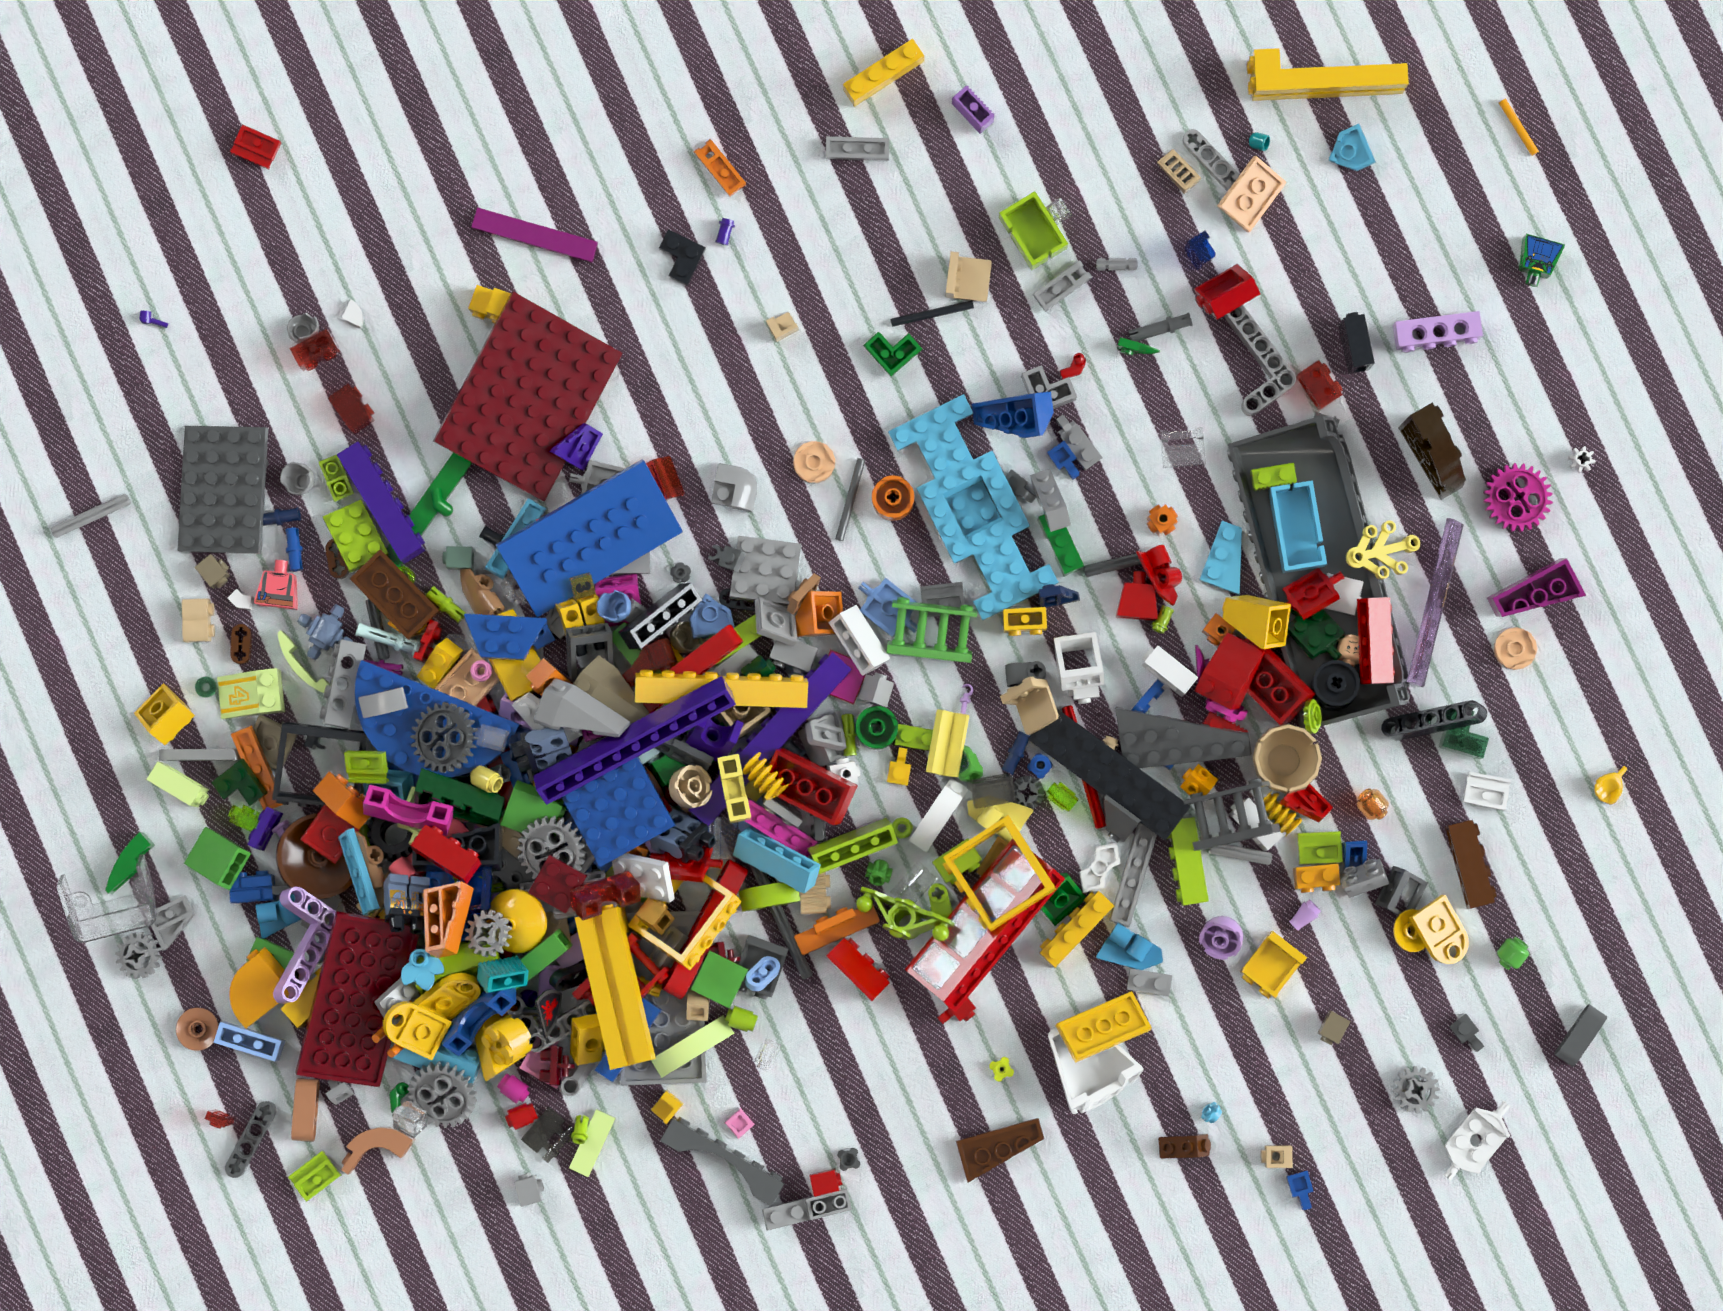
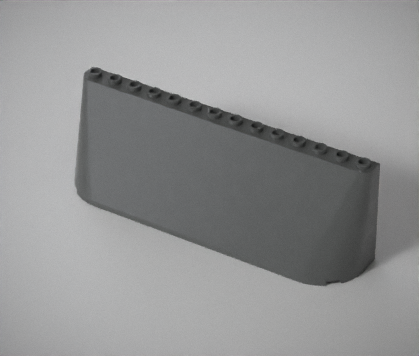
(1325, 459)

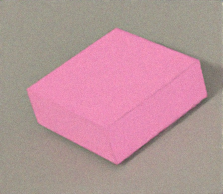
(739, 1123)

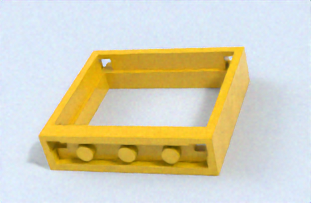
(963, 886)
(706, 934)

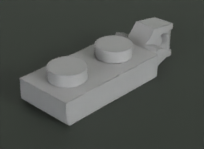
(1078, 443)

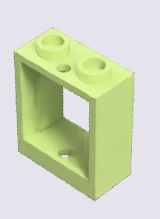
(178, 784)

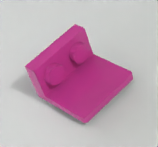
(625, 583)

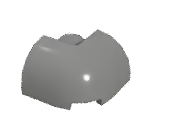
(734, 488)

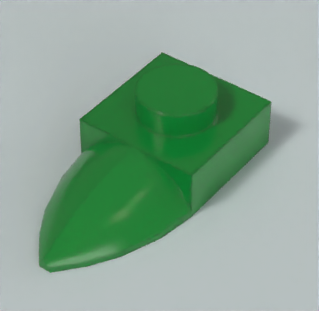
(1131, 347)

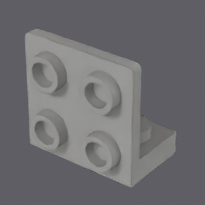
(1363, 877)

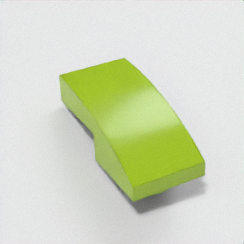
(336, 478)

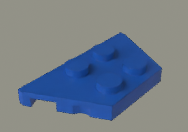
(504, 635)

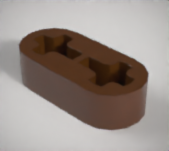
(332, 564)
(246, 644)

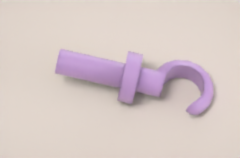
(965, 700)

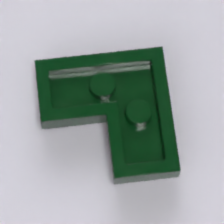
(240, 778)

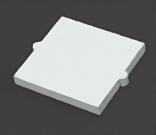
(1349, 592)

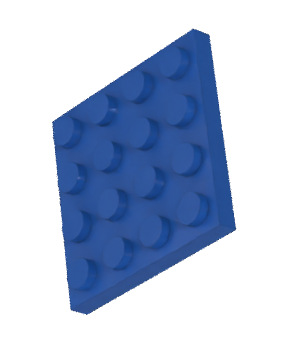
(618, 811)

